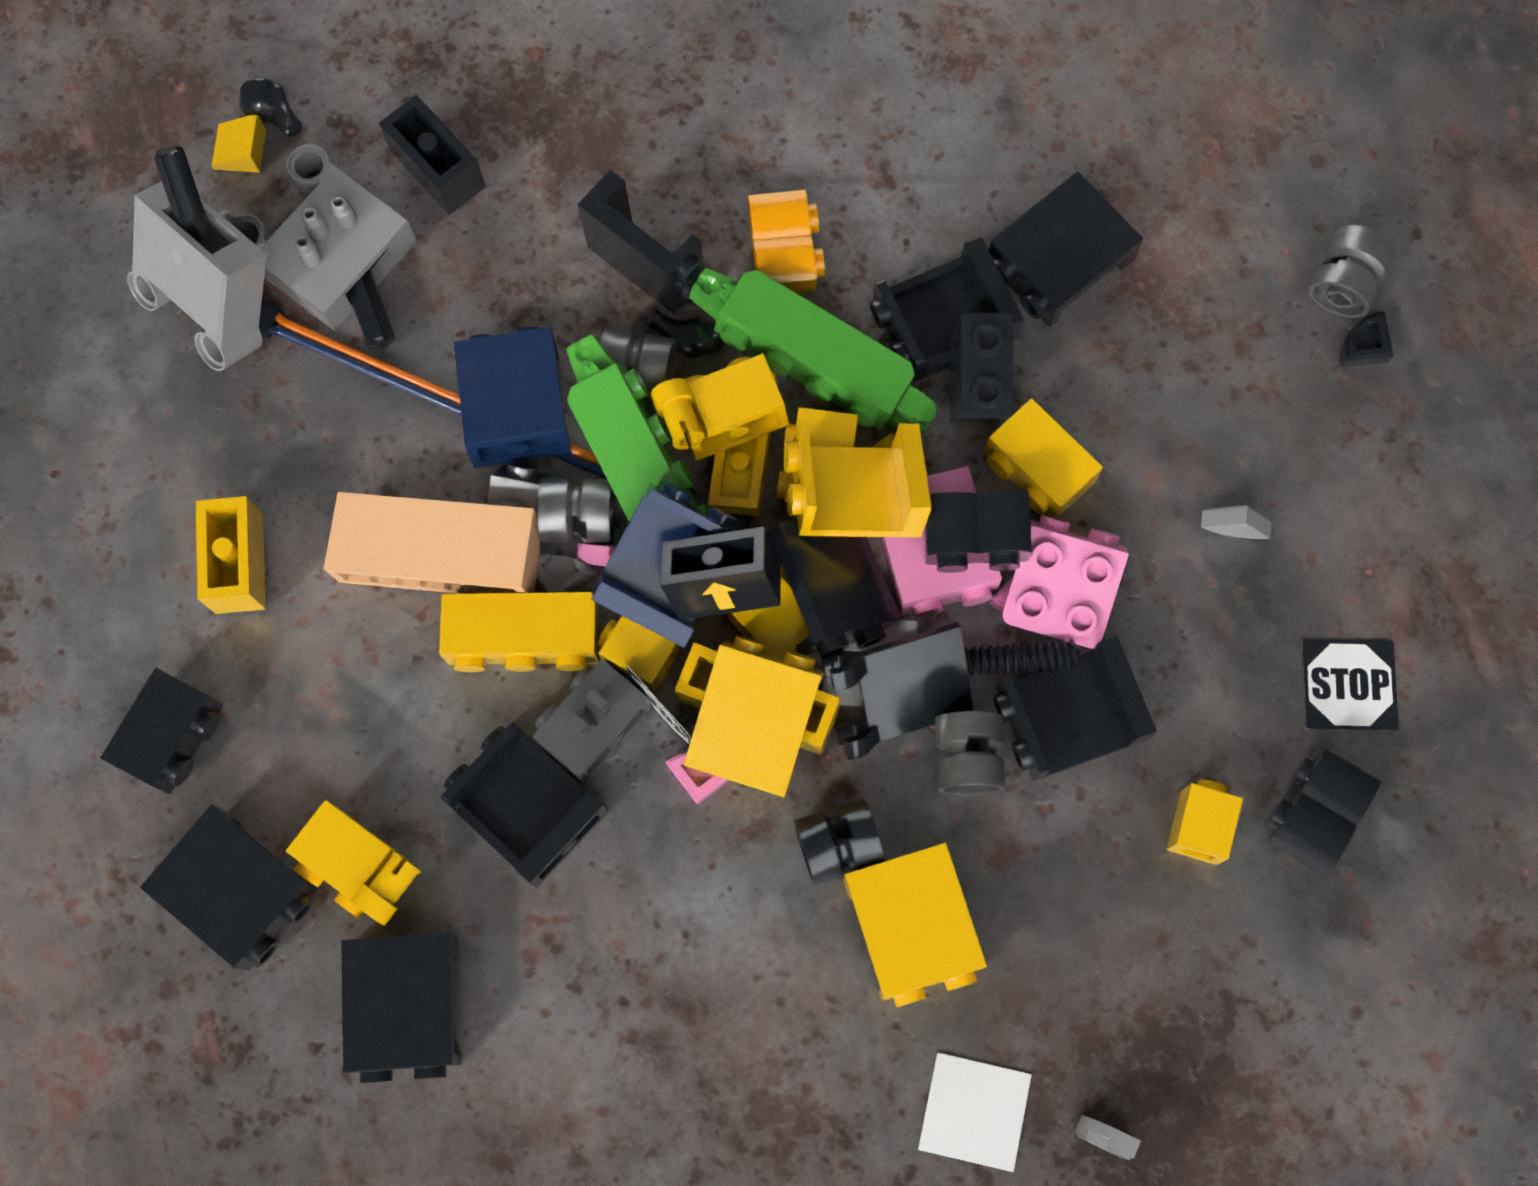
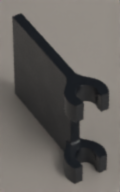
(900, 686)

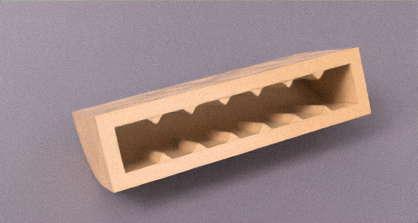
(433, 545)

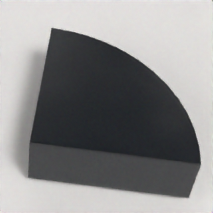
(1367, 343)

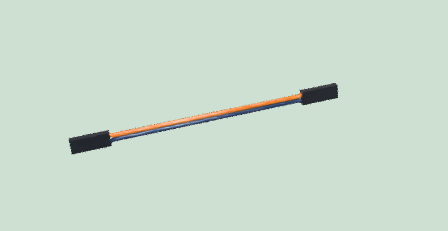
(273, 315)

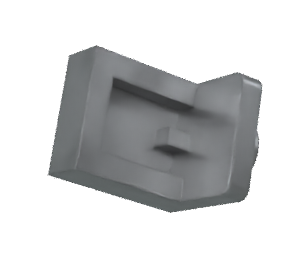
(516, 485)

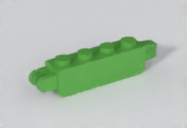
(814, 349)
(620, 426)

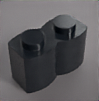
(978, 529)
(1322, 810)

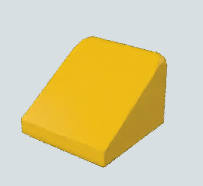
(240, 145)

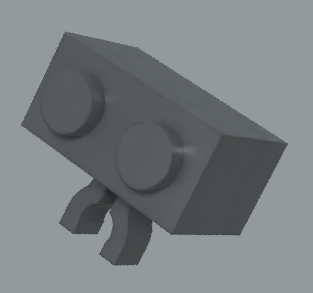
(591, 720)

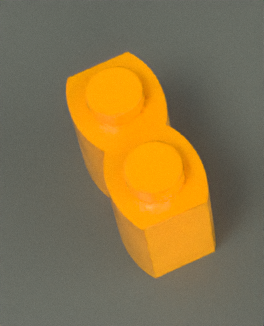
(783, 239)

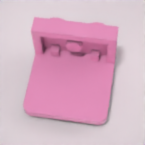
(1066, 582)

